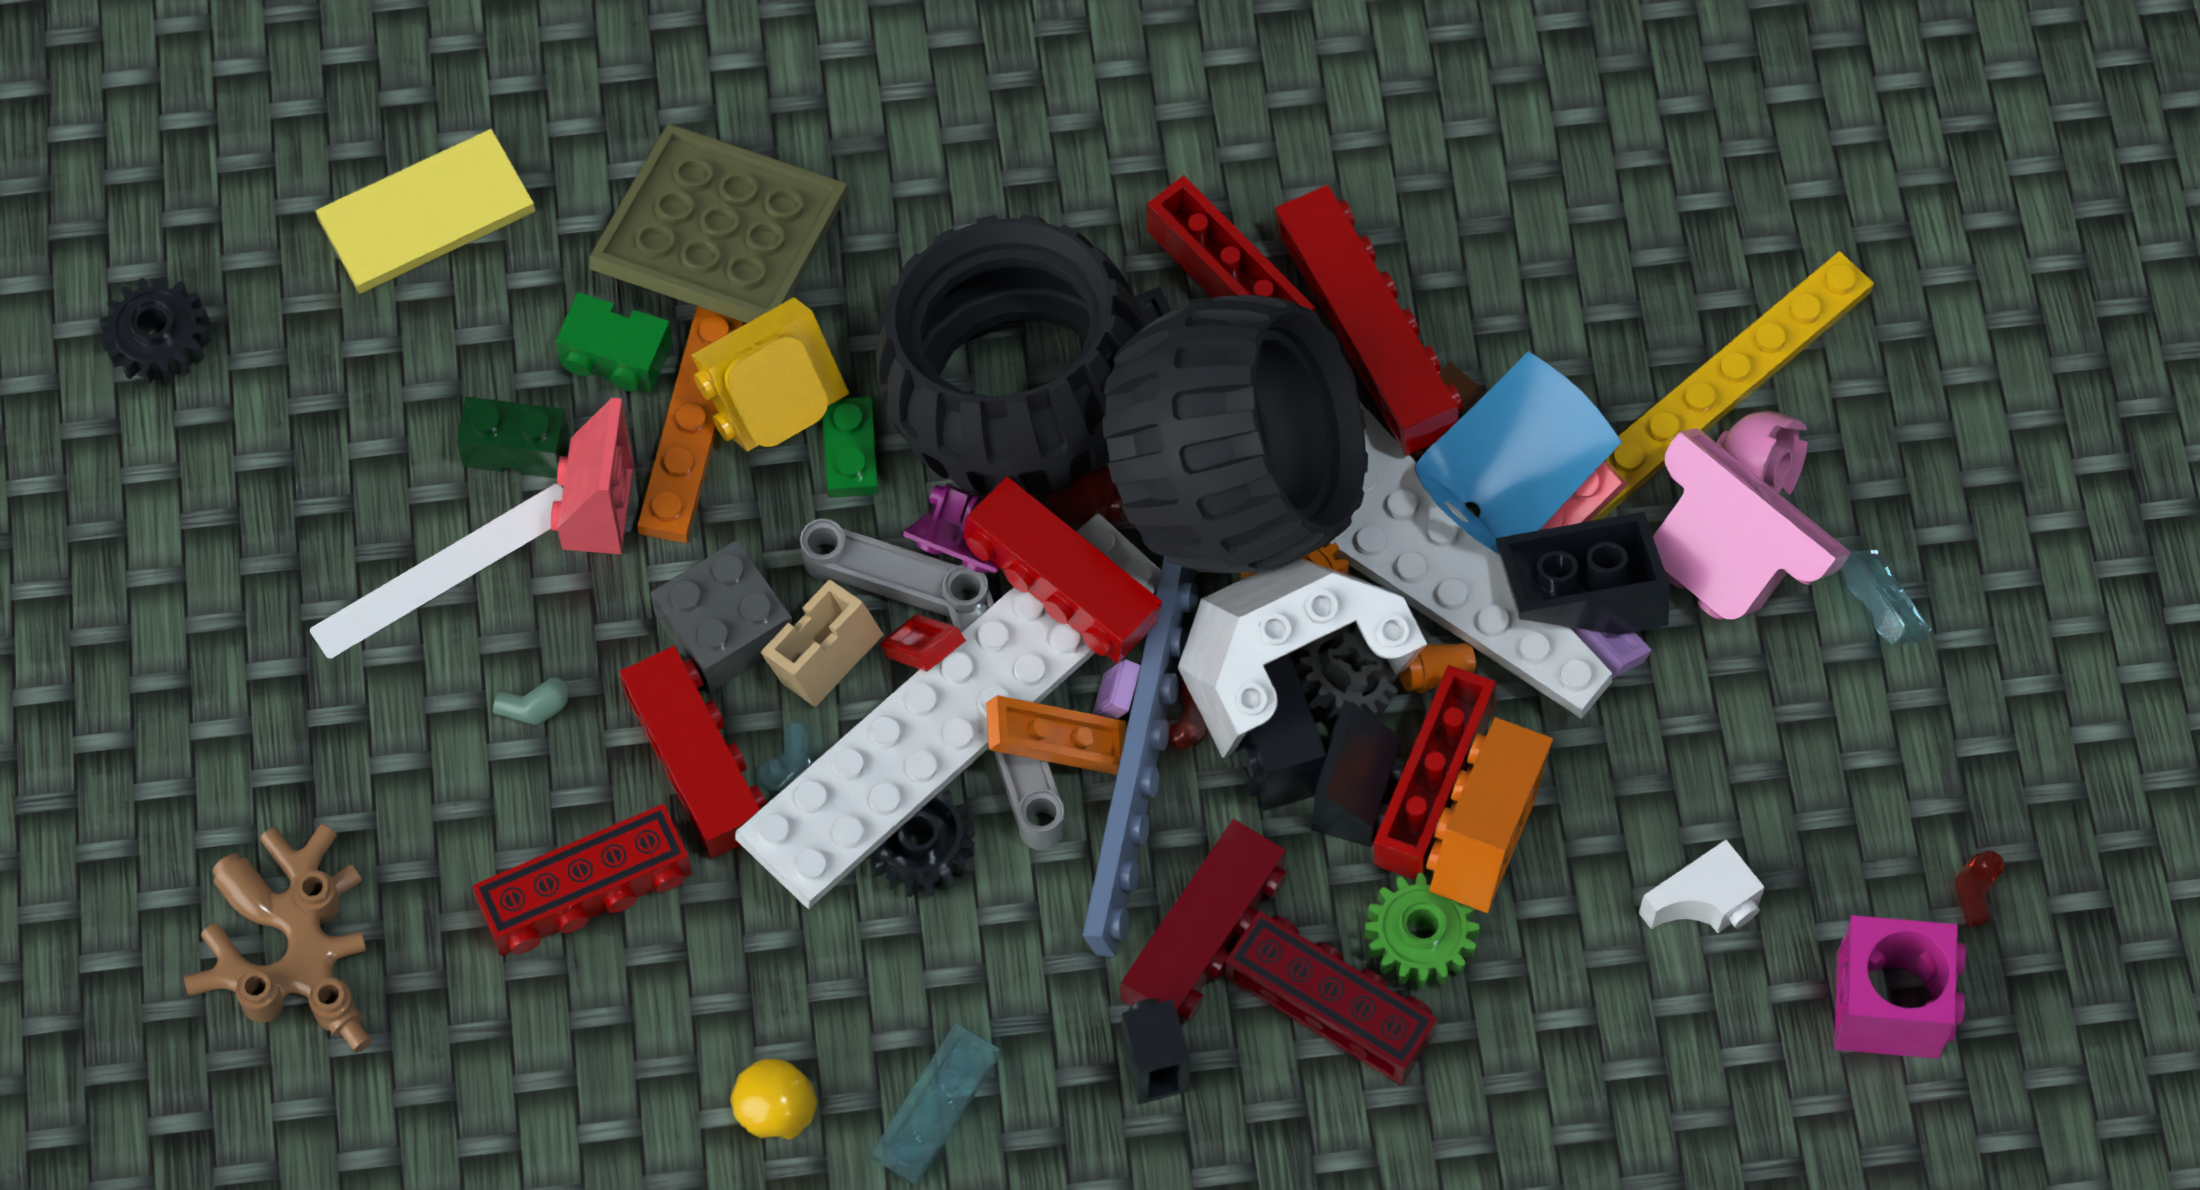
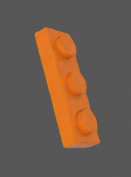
(1055, 734)

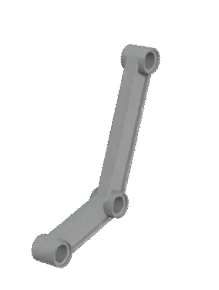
(932, 586)

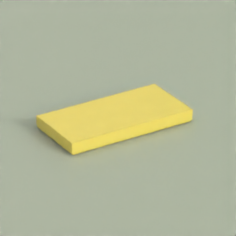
(425, 211)

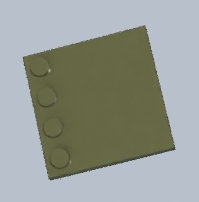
(718, 225)

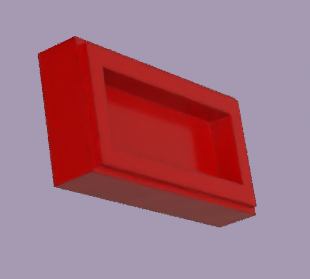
(922, 642)

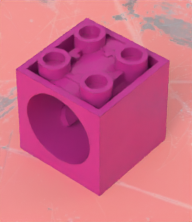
(1872, 1024)

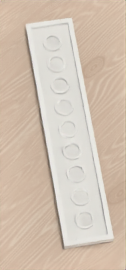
(921, 736)

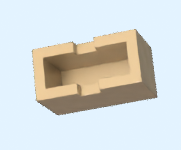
(822, 643)

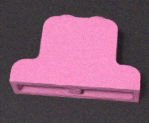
(1734, 533)

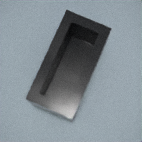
(1155, 1050)

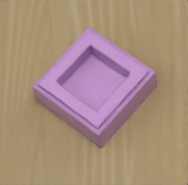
(1117, 690)

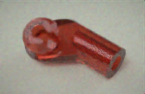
(1190, 726)

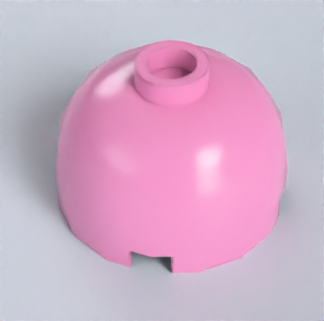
(1768, 447)

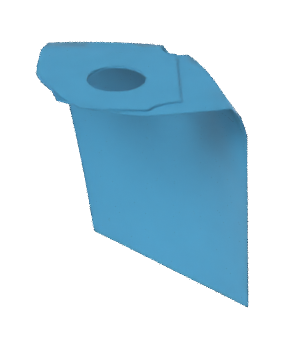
(1517, 453)

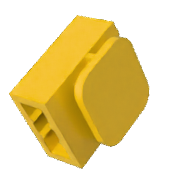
(769, 377)

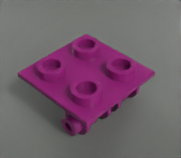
(944, 526)

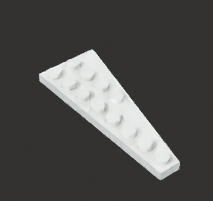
(1456, 581)

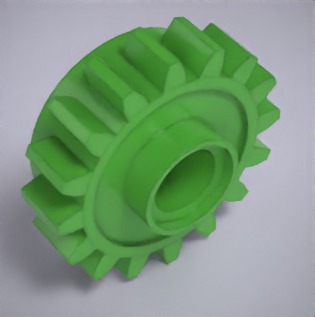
(1417, 957)

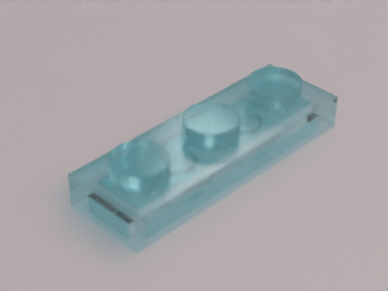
(935, 1104)

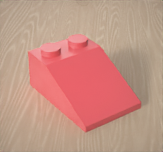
(595, 484)

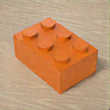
(1489, 813)

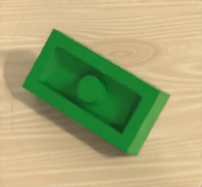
(850, 448)

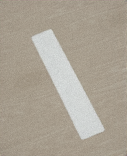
(436, 574)

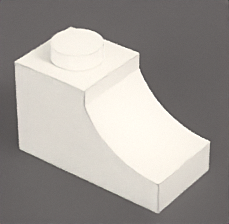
(1709, 890)

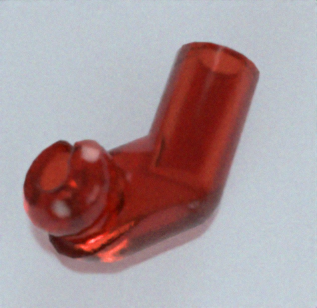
(1974, 882)

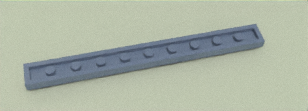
(1137, 772)

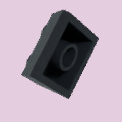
(1357, 777)

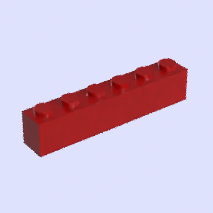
(1368, 319)

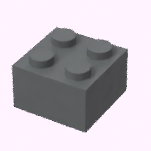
(720, 615)

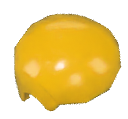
(773, 1099)

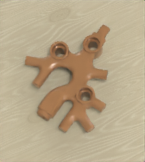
(310, 952)

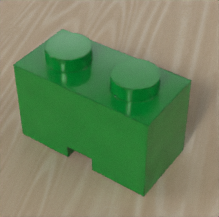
(613, 346)

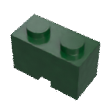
(512, 436)

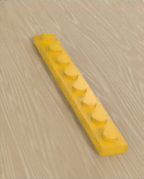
(1738, 370)

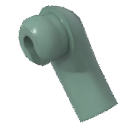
(535, 706)

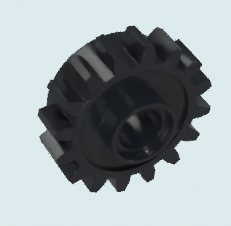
(153, 308)
(932, 861)

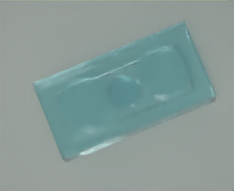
(1884, 597)

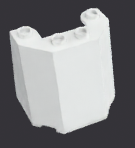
(1271, 617)

